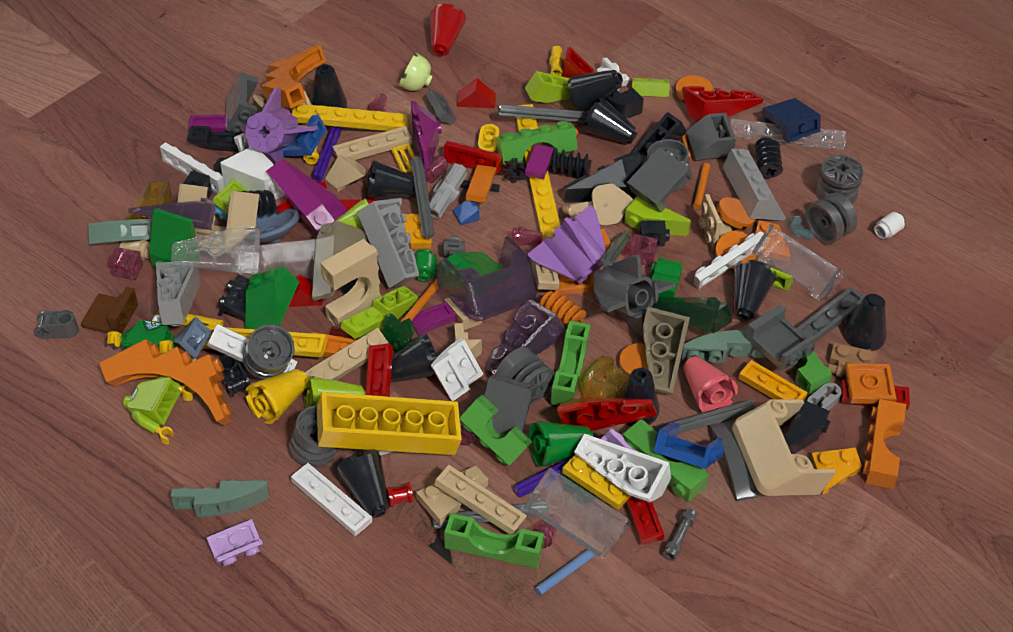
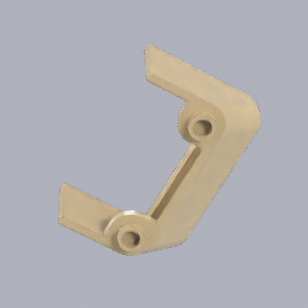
(241, 212)
(767, 453)

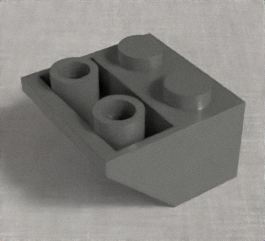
(711, 137)

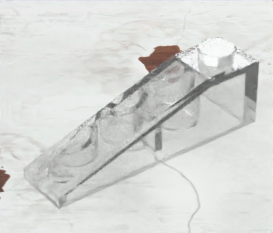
(227, 251)

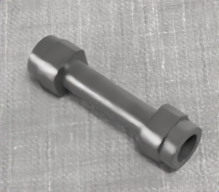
(673, 548)

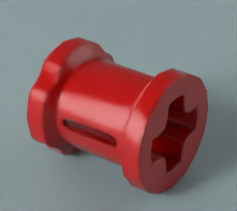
(400, 494)

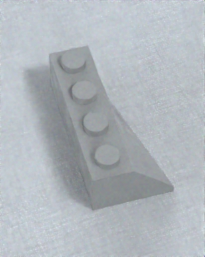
(751, 186)
(387, 233)

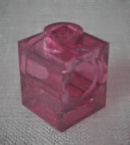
(643, 247)
(125, 263)

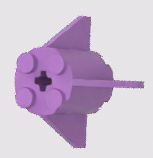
(273, 128)
(574, 248)

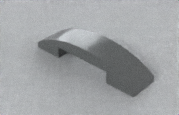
(741, 479)

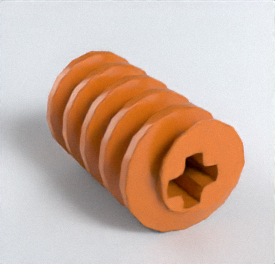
(562, 307)

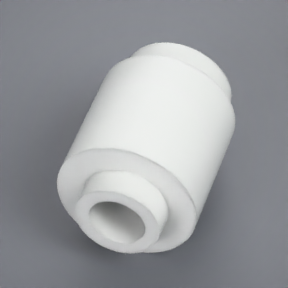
(889, 225)

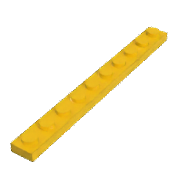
(540, 188)

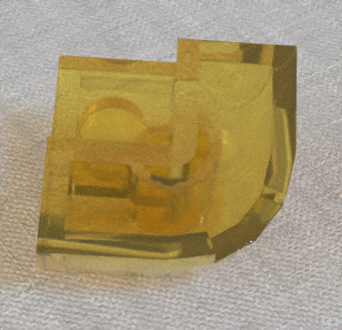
(602, 379)

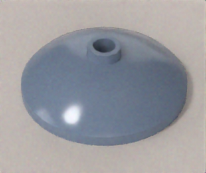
(276, 225)

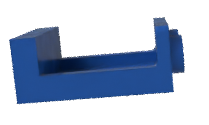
(306, 141)
(687, 451)

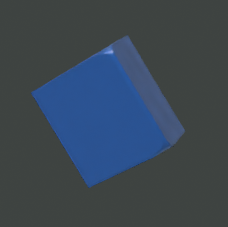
(467, 212)

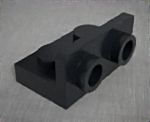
(235, 300)

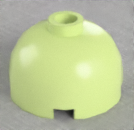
(416, 74)

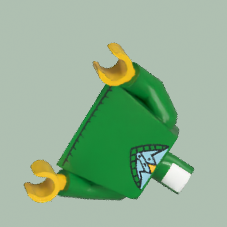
(143, 329)

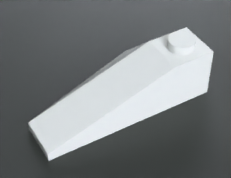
(628, 469)

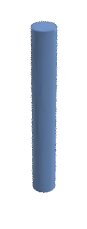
(564, 572)

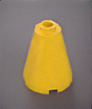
(275, 394)

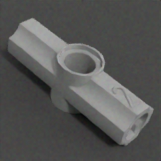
(447, 190)

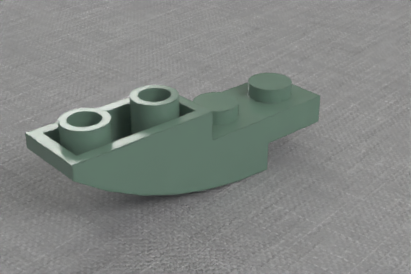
(120, 231)
(718, 345)
(228, 499)

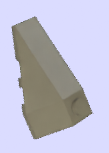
(330, 241)
(664, 343)

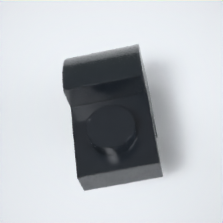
(627, 103)

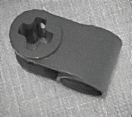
(56, 324)

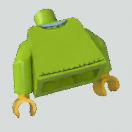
(153, 403)

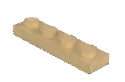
(373, 144)
(347, 358)
(480, 500)

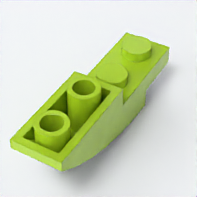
(394, 302)

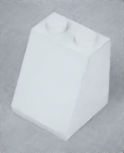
(250, 171)

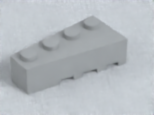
(176, 291)

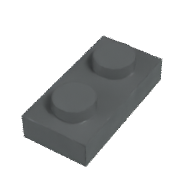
(441, 107)

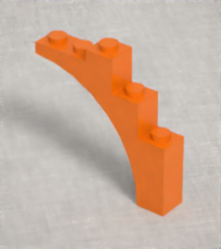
(288, 72)
(146, 361)

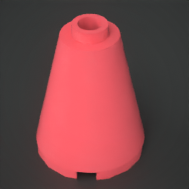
(709, 385)

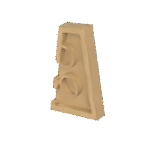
(441, 504)

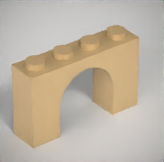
(352, 263)

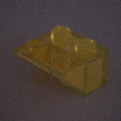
(152, 194)

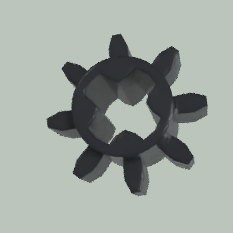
(519, 170)

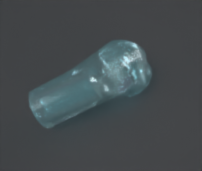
(798, 230)

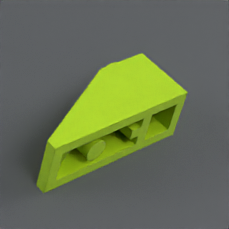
(548, 88)
(642, 211)

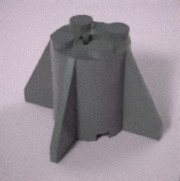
(628, 291)

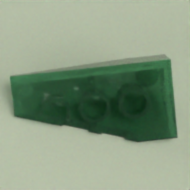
(704, 312)

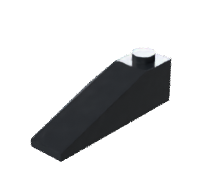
(616, 173)

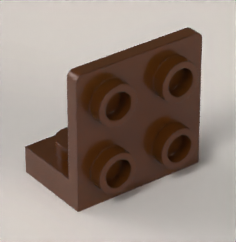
(111, 312)

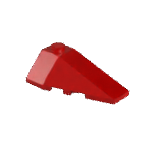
(702, 102)
(604, 412)

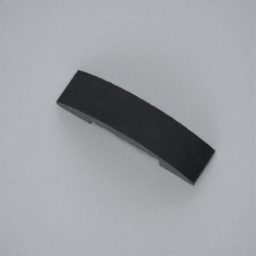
(220, 141)

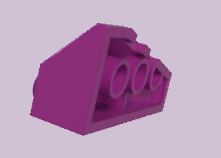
(425, 132)
(306, 196)

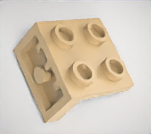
(712, 222)

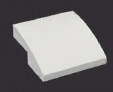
(456, 369)

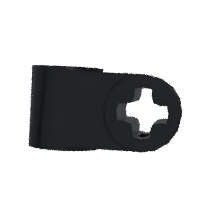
(235, 377)

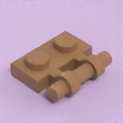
(845, 354)

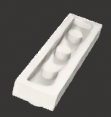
(186, 164)
(722, 264)
(234, 344)
(331, 499)

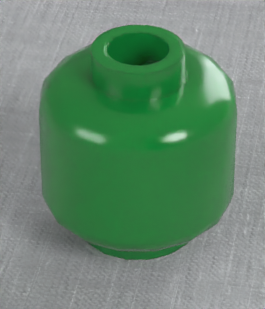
(426, 264)

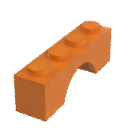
(882, 464)

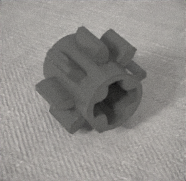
(454, 246)

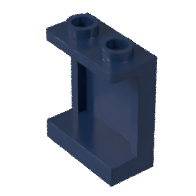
(794, 118)

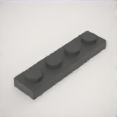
(831, 314)

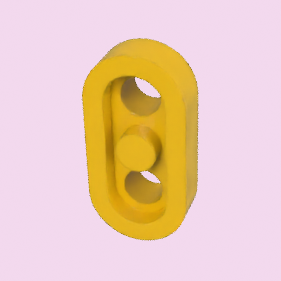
(487, 137)

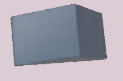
(192, 337)

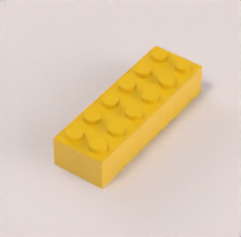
(388, 423)

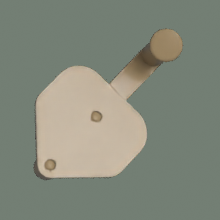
(608, 202)

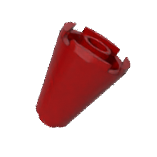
(445, 27)

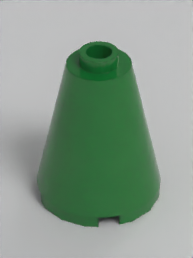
(554, 441)

